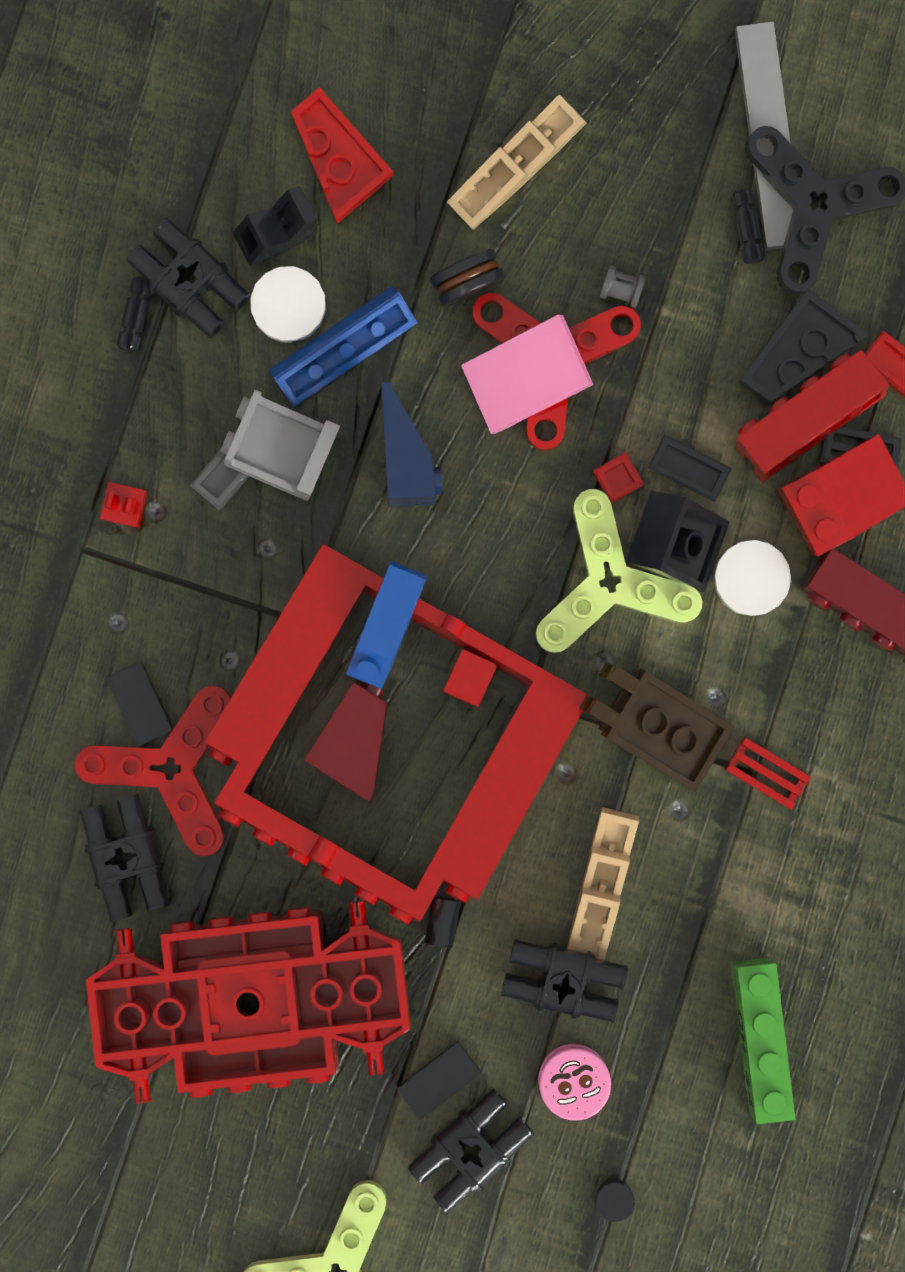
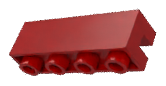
(811, 415)

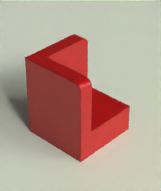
(470, 678)

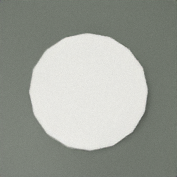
(288, 304)
(752, 578)

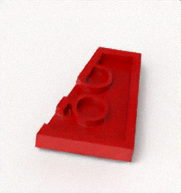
(339, 154)

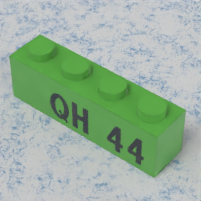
(763, 1040)

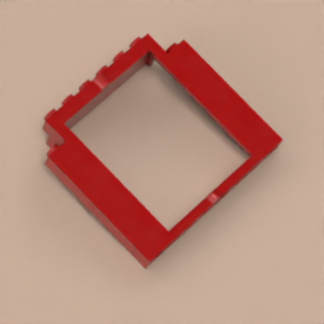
(493, 805)

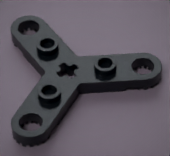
(841, 198)

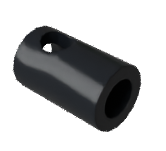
(442, 922)

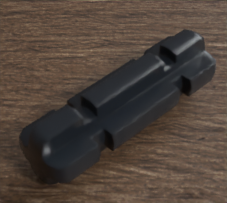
(748, 226)
(134, 315)

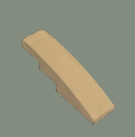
(516, 162)
(603, 882)

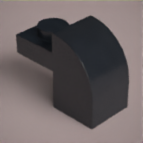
(276, 229)

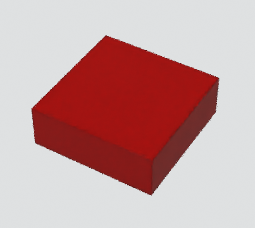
(618, 478)

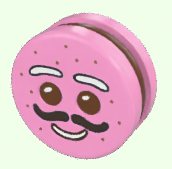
(574, 1082)

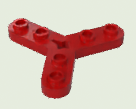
(184, 793)

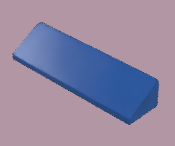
(343, 346)

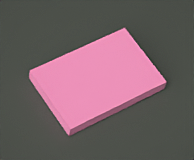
(527, 374)

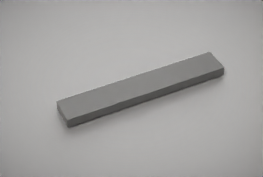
(764, 107)

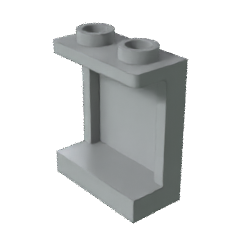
(278, 445)

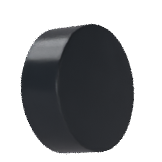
(615, 1200)

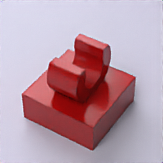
(123, 505)

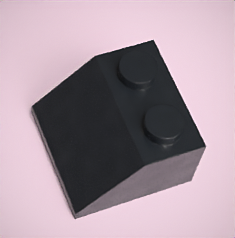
(677, 540)

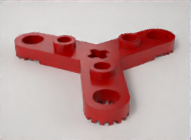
(592, 337)

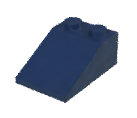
(408, 461)

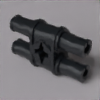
(189, 259)
(104, 848)
(572, 997)
(472, 1171)

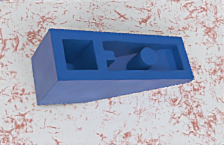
(386, 625)

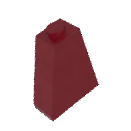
(353, 741)

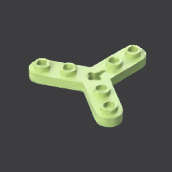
(635, 591)
(348, 1240)

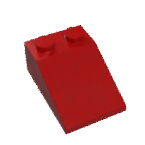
(844, 495)

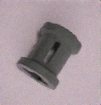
(622, 286)

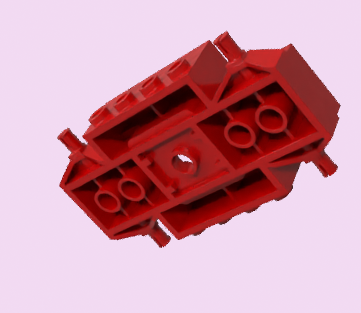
(305, 992)

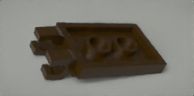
(660, 725)

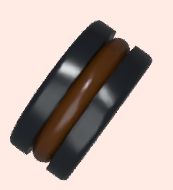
(467, 277)

